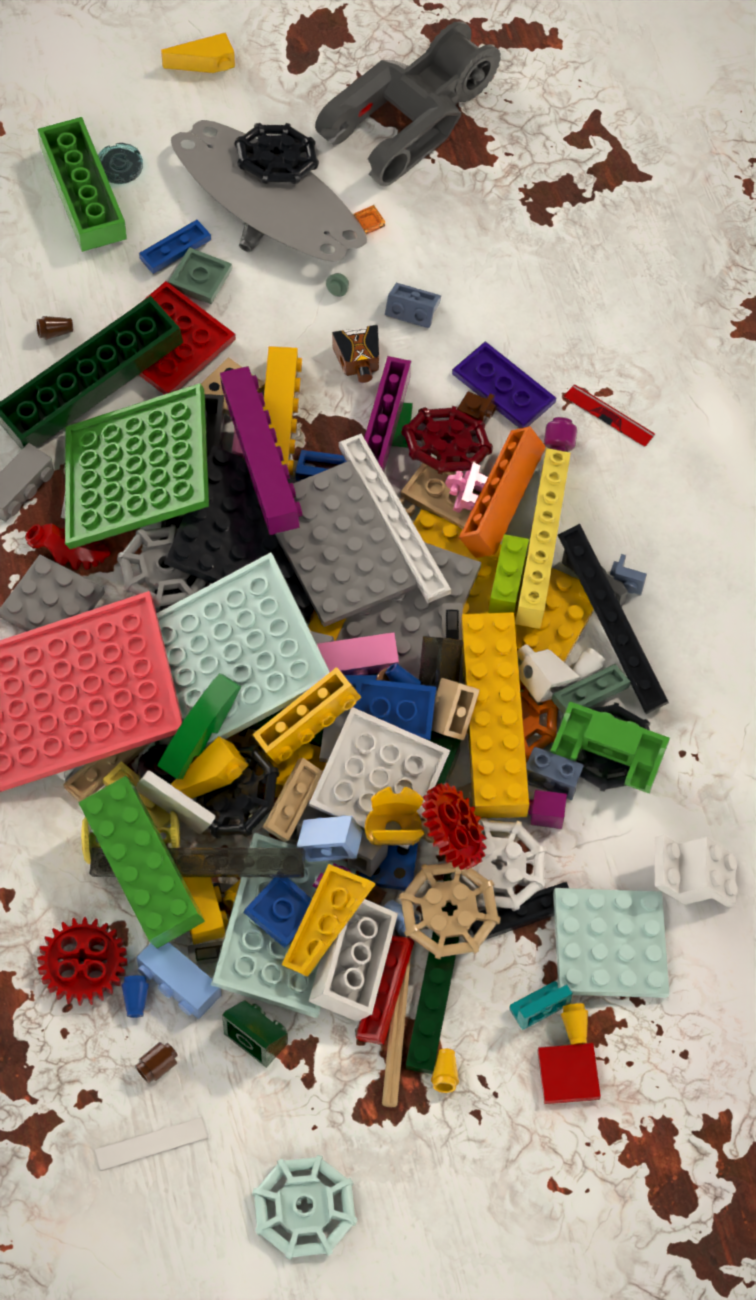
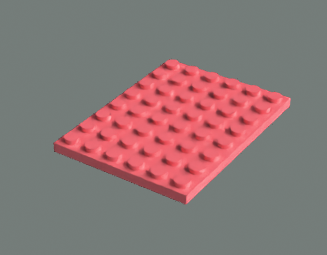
(84, 691)

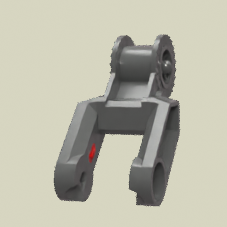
(424, 91)

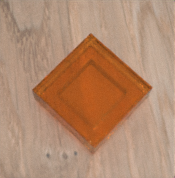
(370, 219)

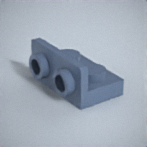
(412, 305)
(553, 772)

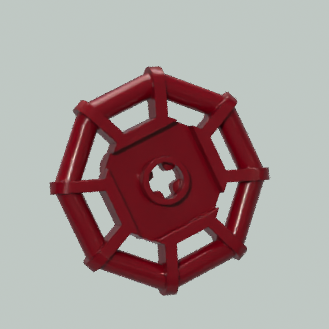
(450, 456)

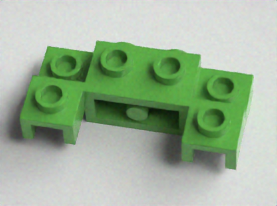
(612, 739)

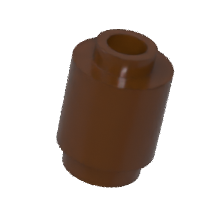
(156, 1062)

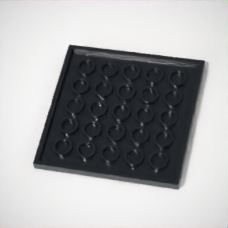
(230, 530)

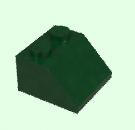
(254, 1032)

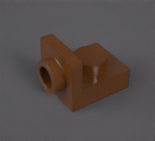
(477, 406)

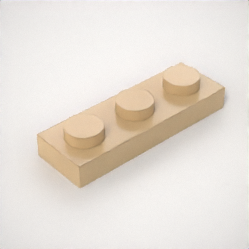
(293, 799)

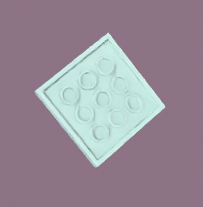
(611, 942)

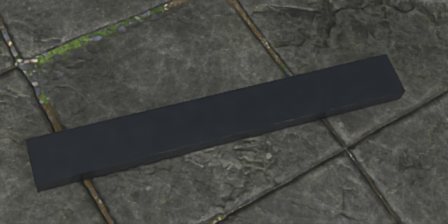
(613, 619)

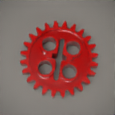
(454, 826)
(84, 937)

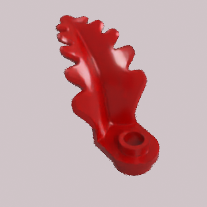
(54, 539)

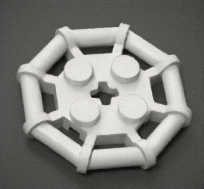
(515, 864)

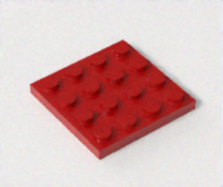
(202, 341)

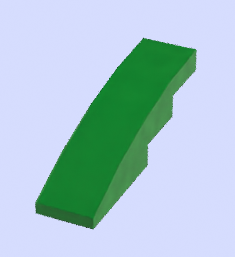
(202, 721)

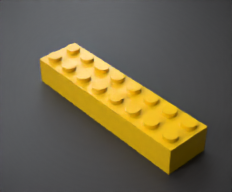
(496, 722)

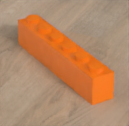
(502, 492)

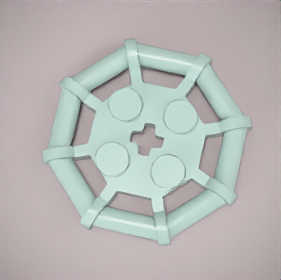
(316, 1218)

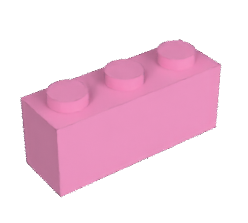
(361, 654)

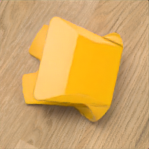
(397, 808)

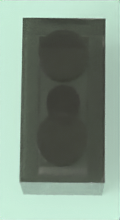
(440, 660)

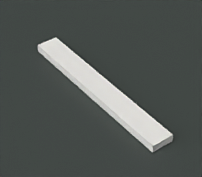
(408, 540)

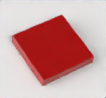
(568, 1073)

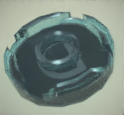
(121, 163)

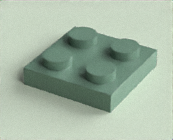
(200, 275)

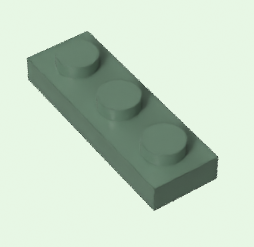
(592, 689)

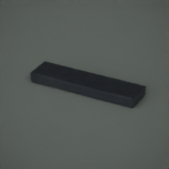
(536, 908)

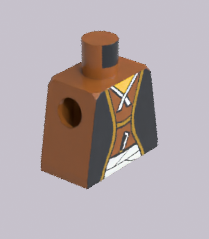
(357, 351)

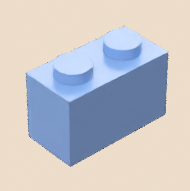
(330, 838)

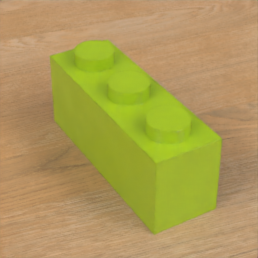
(508, 574)

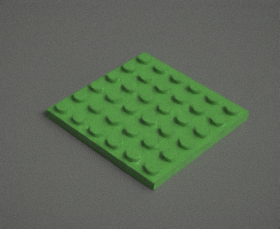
(135, 466)

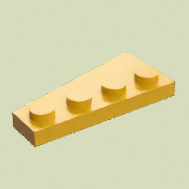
(328, 913)

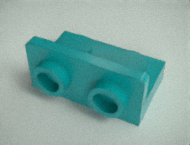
(540, 1004)

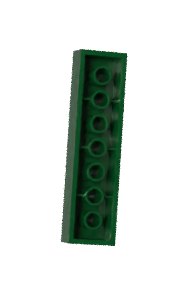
(89, 374)

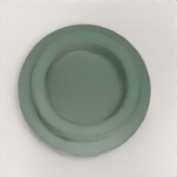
(337, 284)

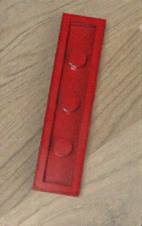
(376, 1026)

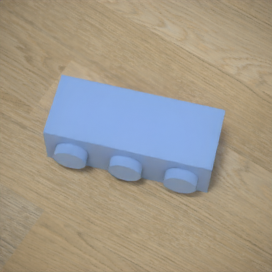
(178, 978)

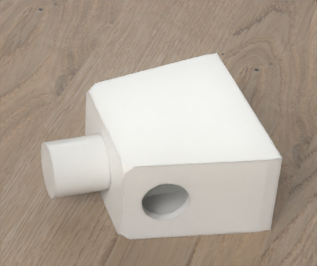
(544, 673)

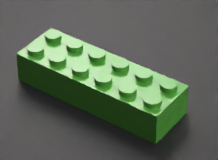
(82, 184)
(141, 862)

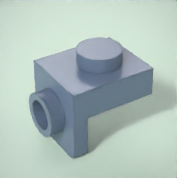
(632, 579)

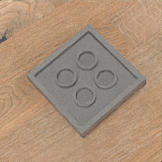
(49, 595)

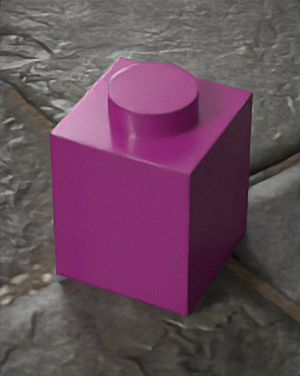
(547, 809)

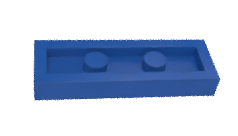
(174, 246)

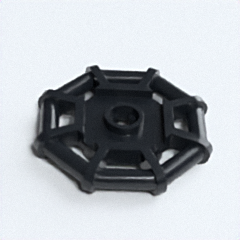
(264, 150)
(605, 765)
(250, 796)

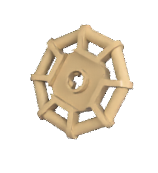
(439, 921)

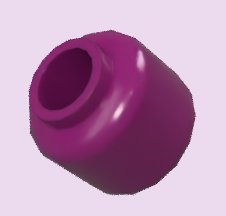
(560, 434)

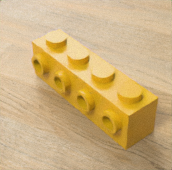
(307, 716)

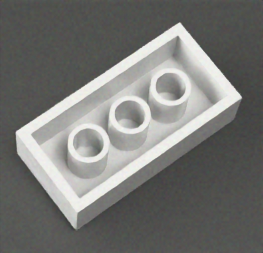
(355, 963)

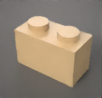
(453, 708)

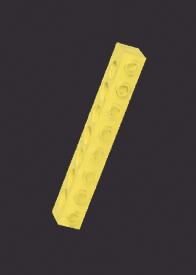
(542, 539)

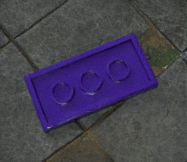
(515, 392)

